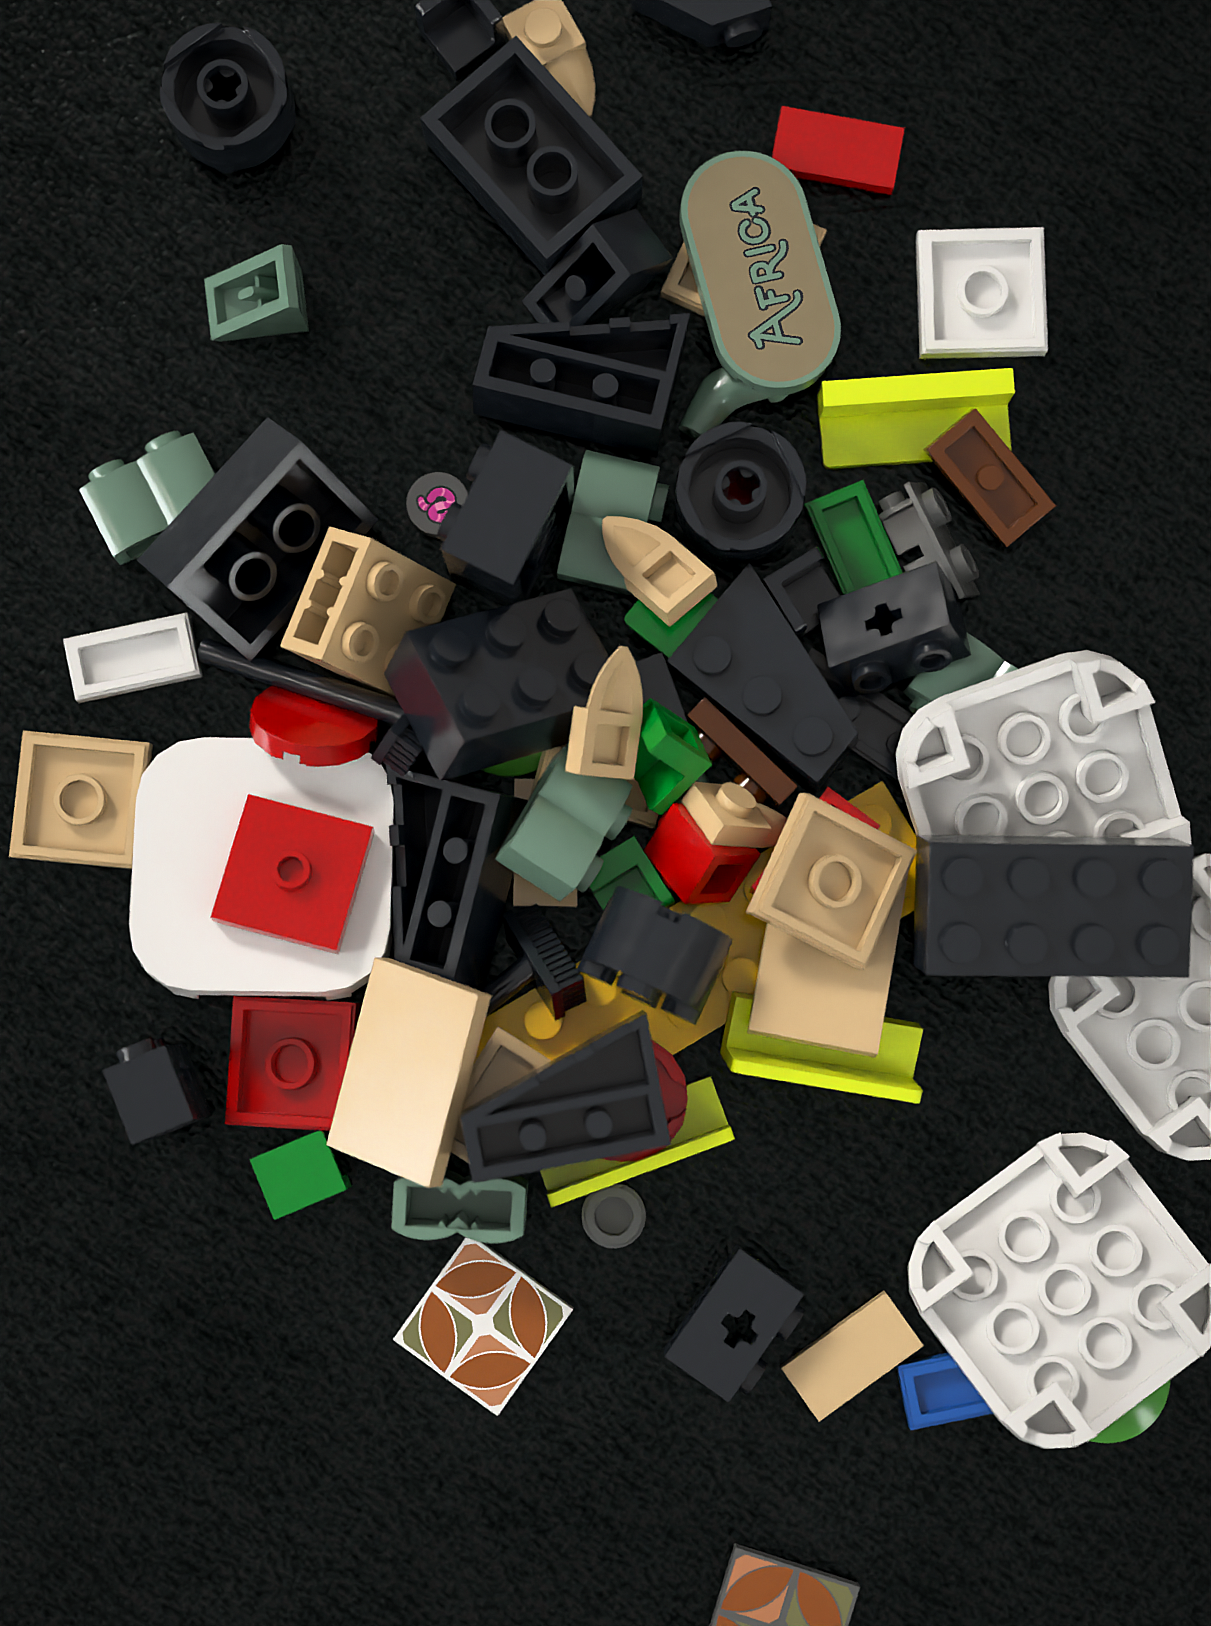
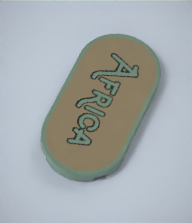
(759, 272)

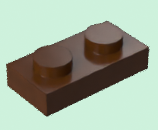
(989, 477)
(753, 767)

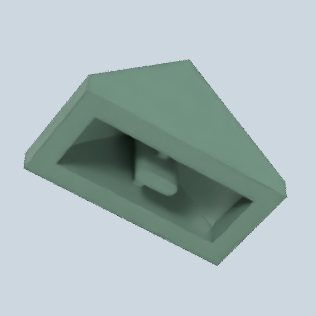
(258, 297)

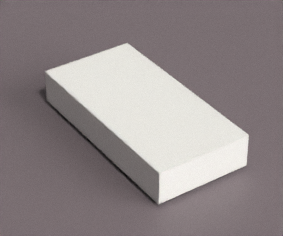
(132, 657)

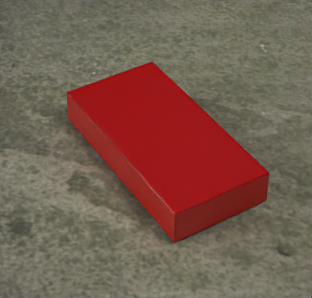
(838, 149)

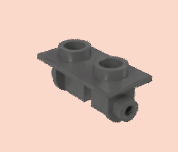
(922, 523)

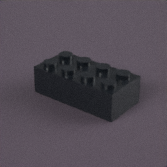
(1052, 906)

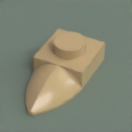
(558, 44)
(656, 567)
(609, 727)
(732, 816)

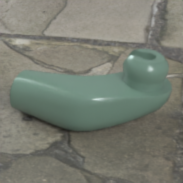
(716, 399)

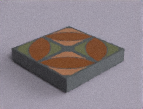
(779, 1592)

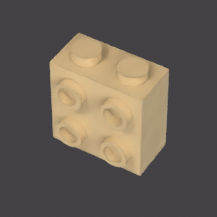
(361, 606)

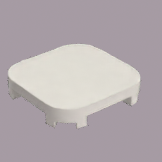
(1041, 755)
(180, 850)
(1151, 1038)
(1063, 1290)

